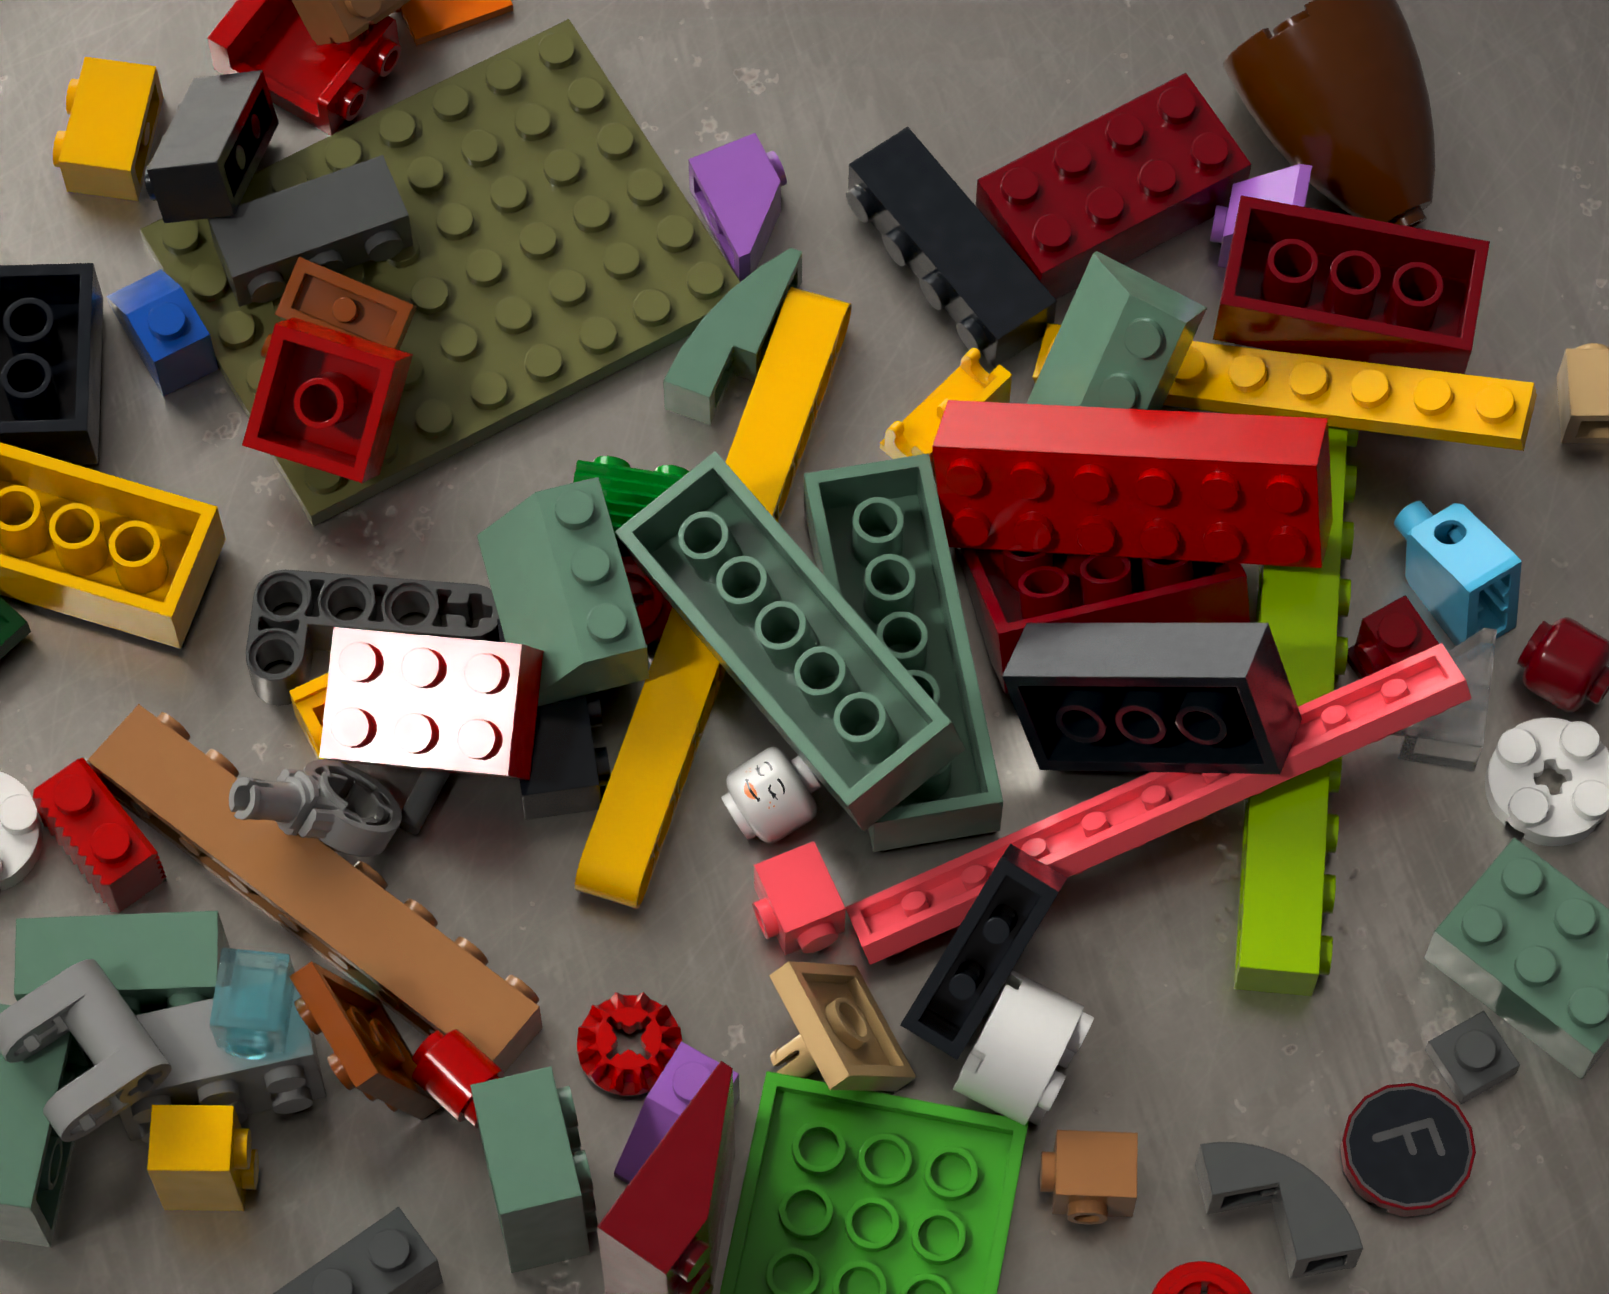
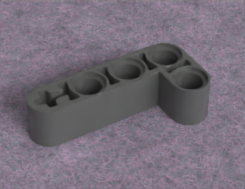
(383, 604)

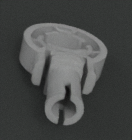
(312, 806)

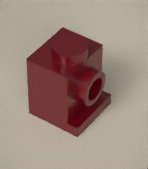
(1389, 638)

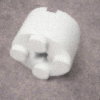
(1020, 1049)

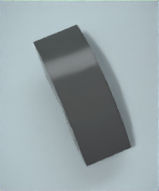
(1309, 1216)

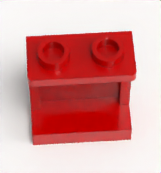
(304, 78)

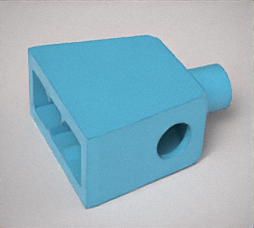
(1460, 570)

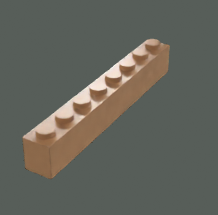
(315, 892)

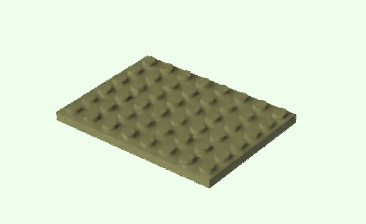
(533, 264)

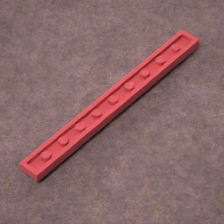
(1160, 803)

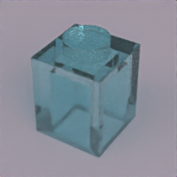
(252, 1002)

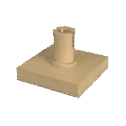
(838, 1030)

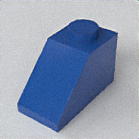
(165, 331)

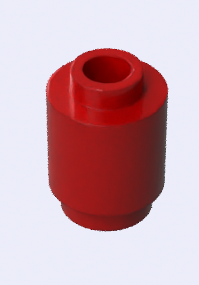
(447, 1070)

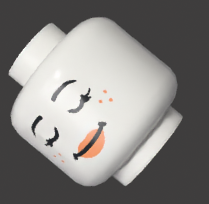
(771, 795)

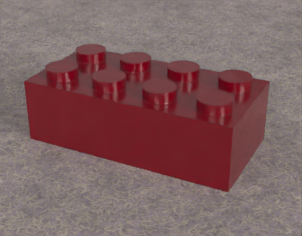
(1115, 184)
(1350, 288)

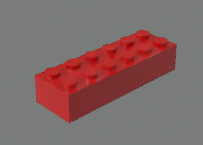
(1135, 483)

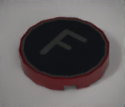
(1407, 1149)

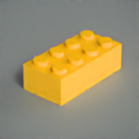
(104, 546)

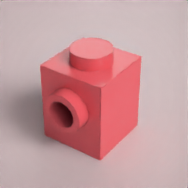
(798, 900)

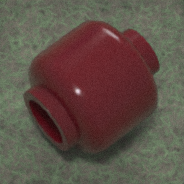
(1566, 664)

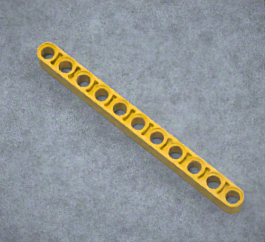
(684, 672)

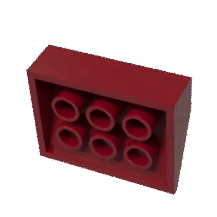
(1078, 588)
(672, 1214)

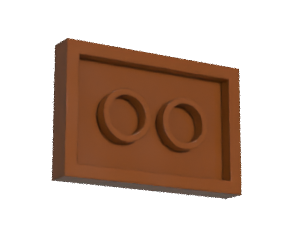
(364, 1040)

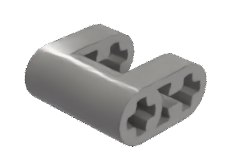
(107, 1030)

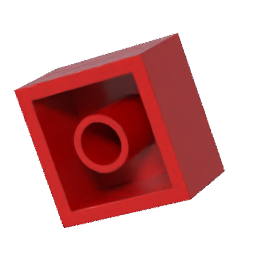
(327, 399)

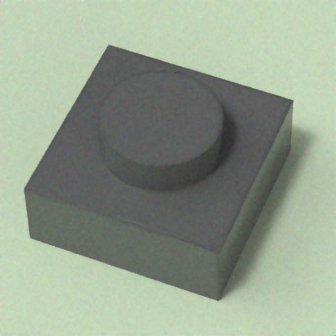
(1472, 1057)

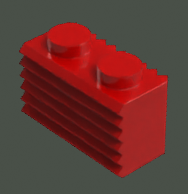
(98, 835)

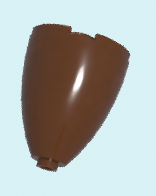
(1349, 100)

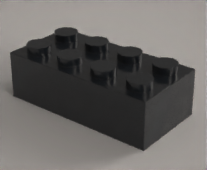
(1153, 697)

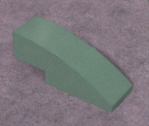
(730, 339)

